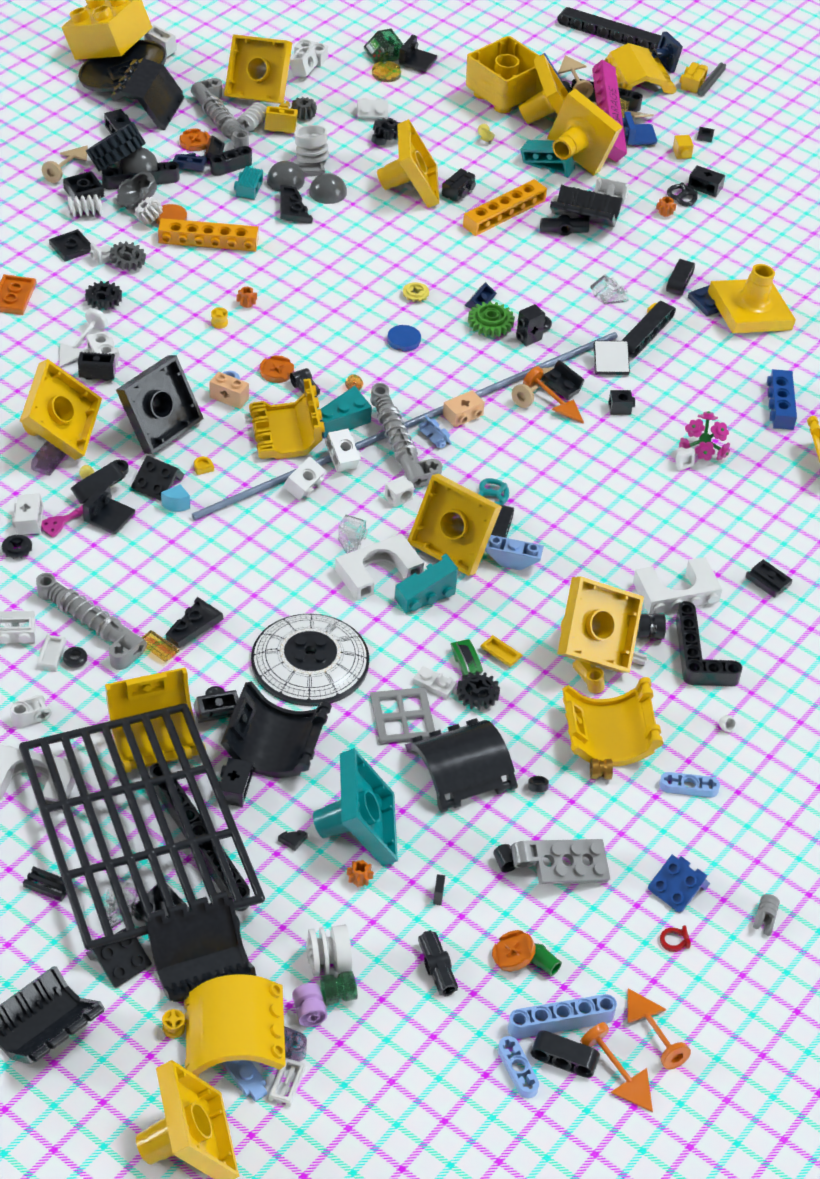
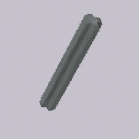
(703, 89)

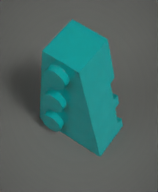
(540, 154)
(346, 412)
(428, 587)

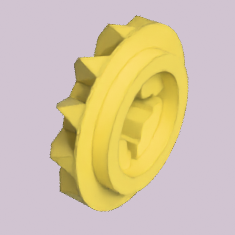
(421, 290)

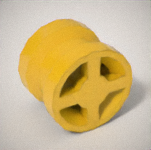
(219, 318)
(173, 1017)

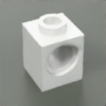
(399, 491)

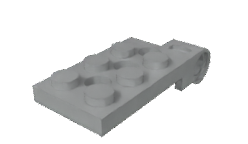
(532, 852)

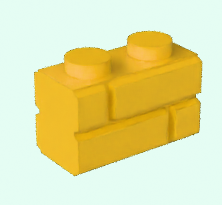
(693, 77)

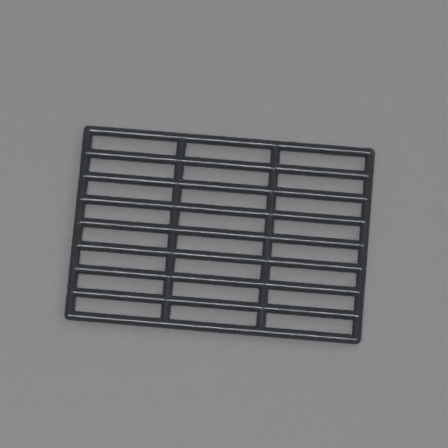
(127, 788)

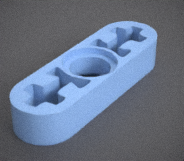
(675, 778)
(518, 1076)

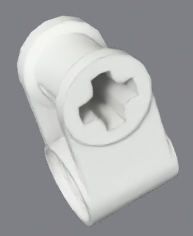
(29, 711)

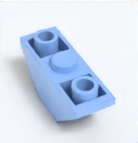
(513, 553)

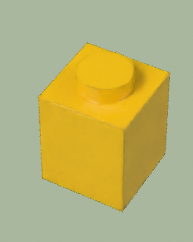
(683, 146)

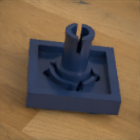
(668, 51)

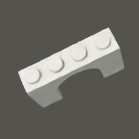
(393, 550)
(661, 599)
(12, 765)

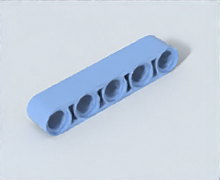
(554, 1023)

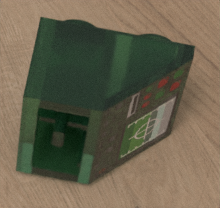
(383, 46)

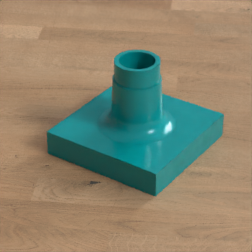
(363, 810)

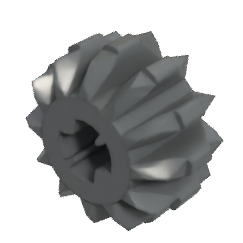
(306, 108)

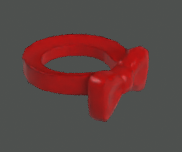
(674, 948)

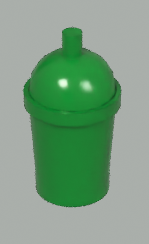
(546, 960)

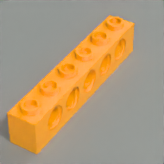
(504, 207)
(208, 234)

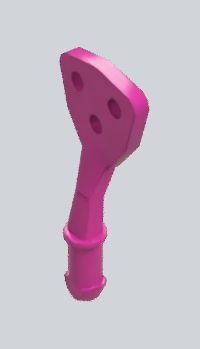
(60, 520)

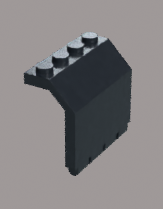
(153, 88)
(587, 204)
(196, 944)
(43, 1017)

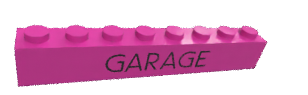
(608, 100)

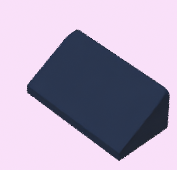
(483, 294)

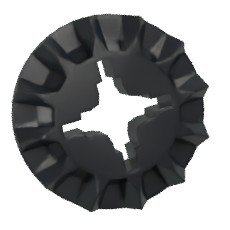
(16, 541)

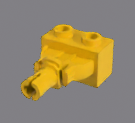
(281, 118)

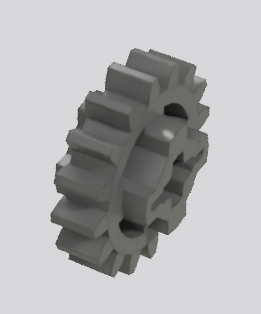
(127, 256)

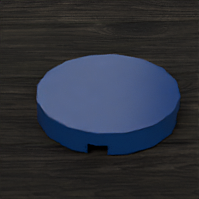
(404, 337)

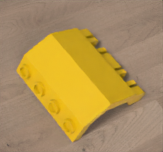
(636, 65)
(288, 428)

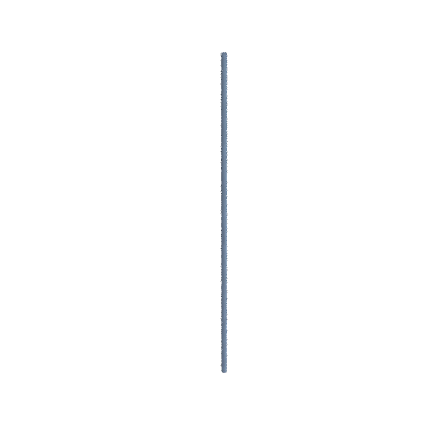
(412, 422)

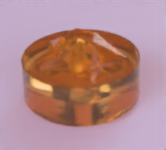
(354, 380)

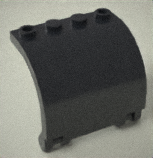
(273, 737)
(465, 761)

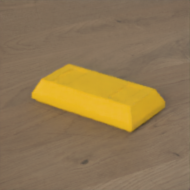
(501, 651)

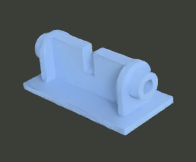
(439, 436)

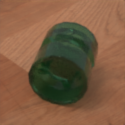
(341, 987)

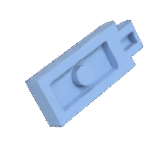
(247, 1078)

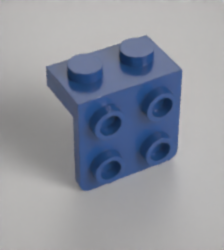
(638, 133)
(677, 883)

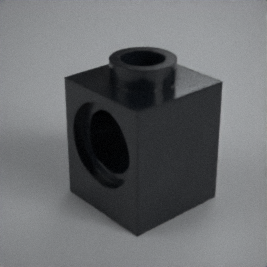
(621, 402)

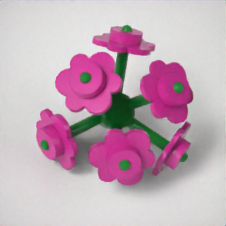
(705, 448)

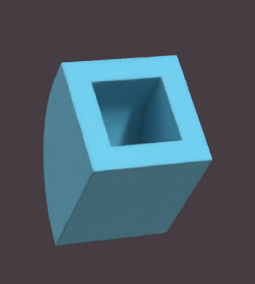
(175, 499)

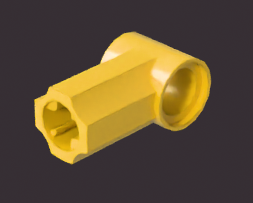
(591, 675)

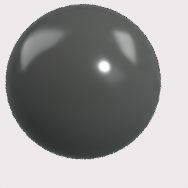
(139, 161)
(287, 174)
(328, 189)

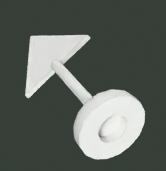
(71, 353)

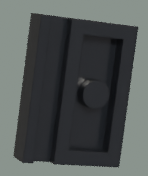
(768, 578)

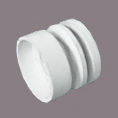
(311, 144)
(329, 950)

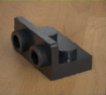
(563, 380)

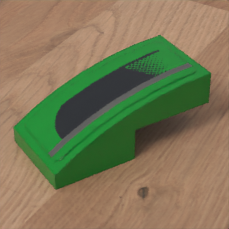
(466, 657)

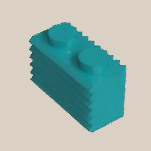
(249, 183)

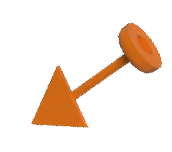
(567, 409)
(641, 1007)
(634, 1089)

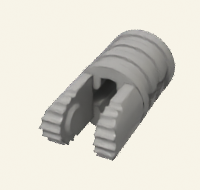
(766, 913)

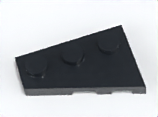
(292, 206)
(194, 623)

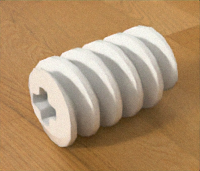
(252, 117)
(85, 205)

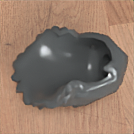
(134, 190)

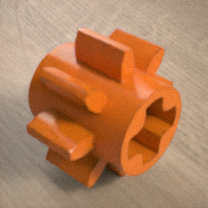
(666, 206)
(246, 297)
(360, 873)

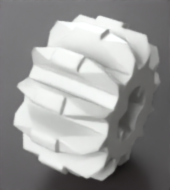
(148, 210)

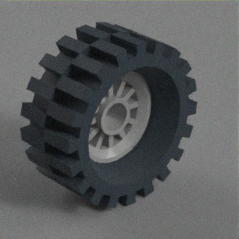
(115, 147)

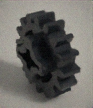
(386, 128)
(103, 295)
(478, 690)

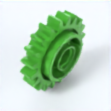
(491, 319)

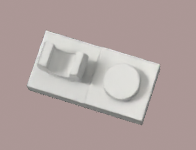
(434, 682)

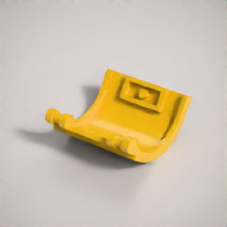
(145, 695)
(613, 727)
(234, 1021)

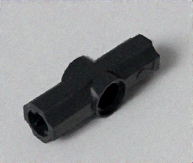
(565, 225)
(437, 963)

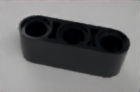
(230, 160)
(680, 277)
(108, 474)
(503, 521)
(565, 1054)

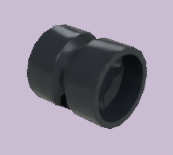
(657, 631)

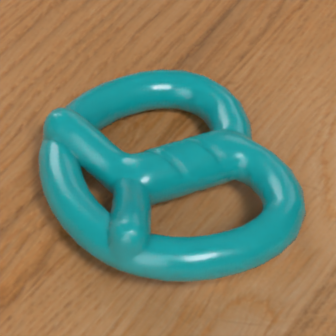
(494, 493)

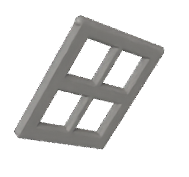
(402, 714)

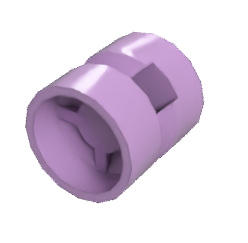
(309, 1004)

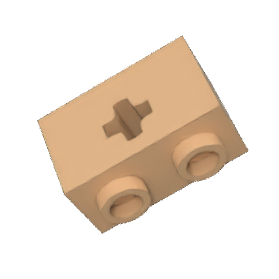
(229, 390)
(463, 408)

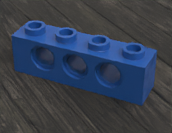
(782, 399)

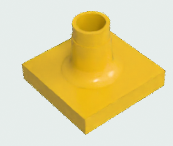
(258, 69)
(547, 100)
(583, 132)
(413, 165)
(752, 302)
(60, 410)
(454, 523)
(600, 624)
(192, 1127)

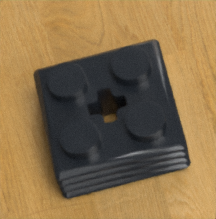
(83, 184)

